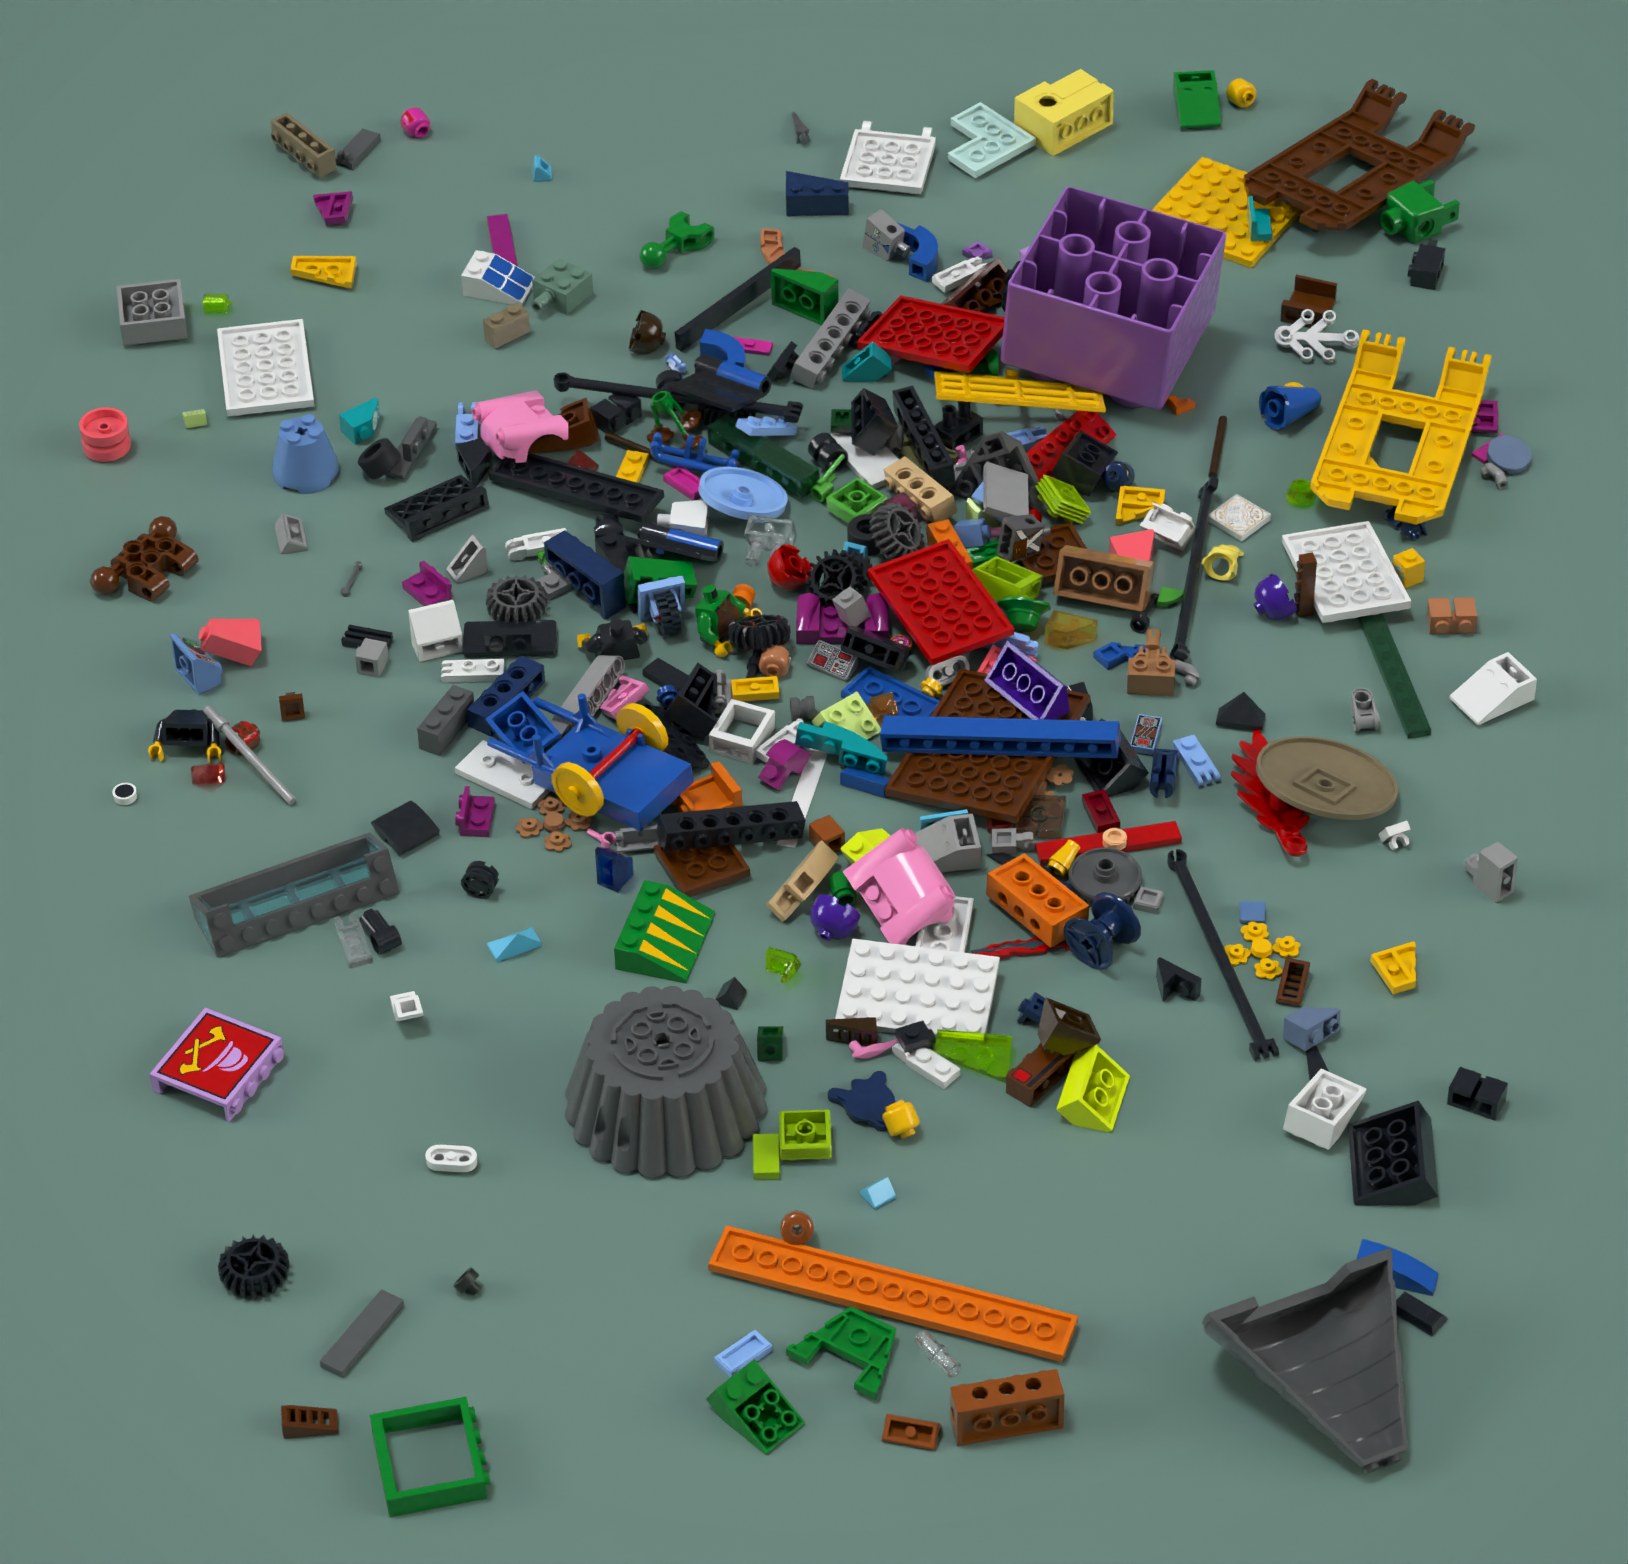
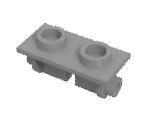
(723, 691)
(631, 840)

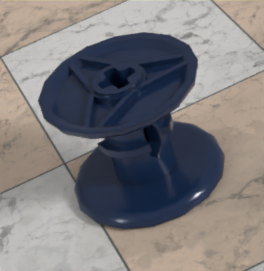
(1093, 939)

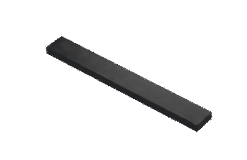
(734, 300)

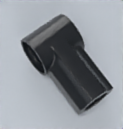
(381, 934)

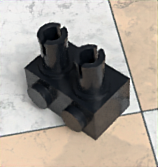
(959, 426)

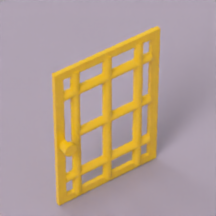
(1016, 391)

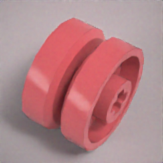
(105, 434)

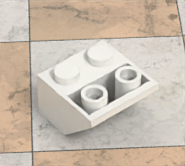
(435, 630)

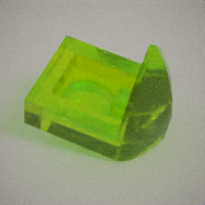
(782, 963)

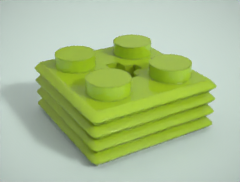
(1062, 500)
(805, 1134)

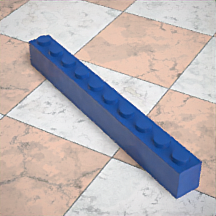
(1000, 736)

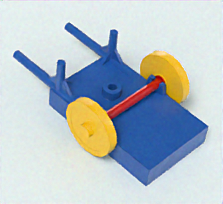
(605, 769)

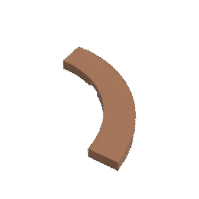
(772, 246)

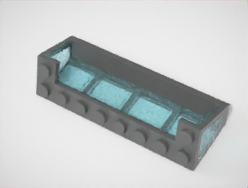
(294, 894)

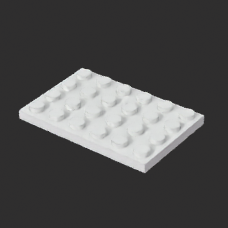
(265, 367)
(1351, 571)
(916, 985)

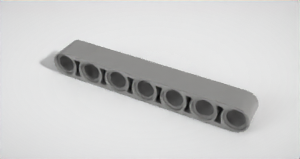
(596, 685)

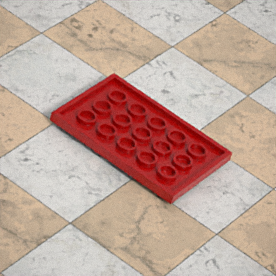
(934, 333)
(940, 602)

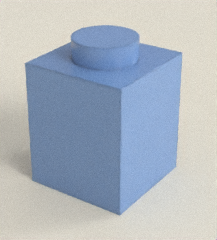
(973, 532)

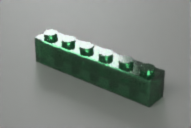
(764, 457)

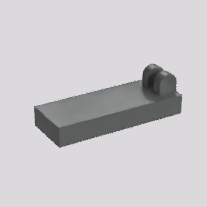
(357, 148)

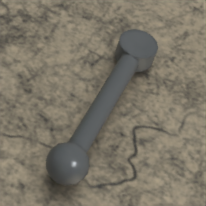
(345, 591)

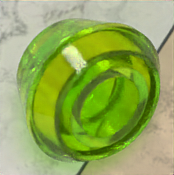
(1300, 494)

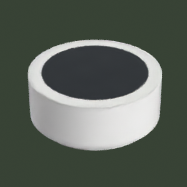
(124, 793)

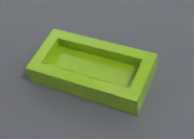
(766, 1156)

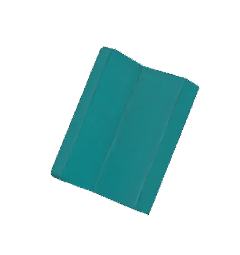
(1258, 222)

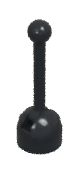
(1142, 617)

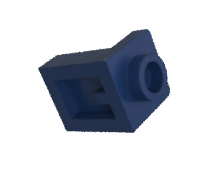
(1031, 1008)

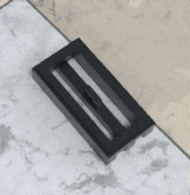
(355, 636)

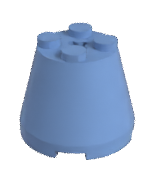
(304, 456)

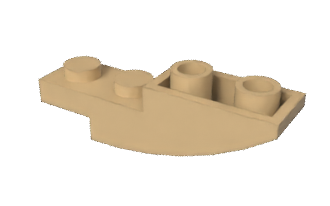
(802, 881)

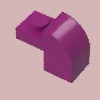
(783, 759)

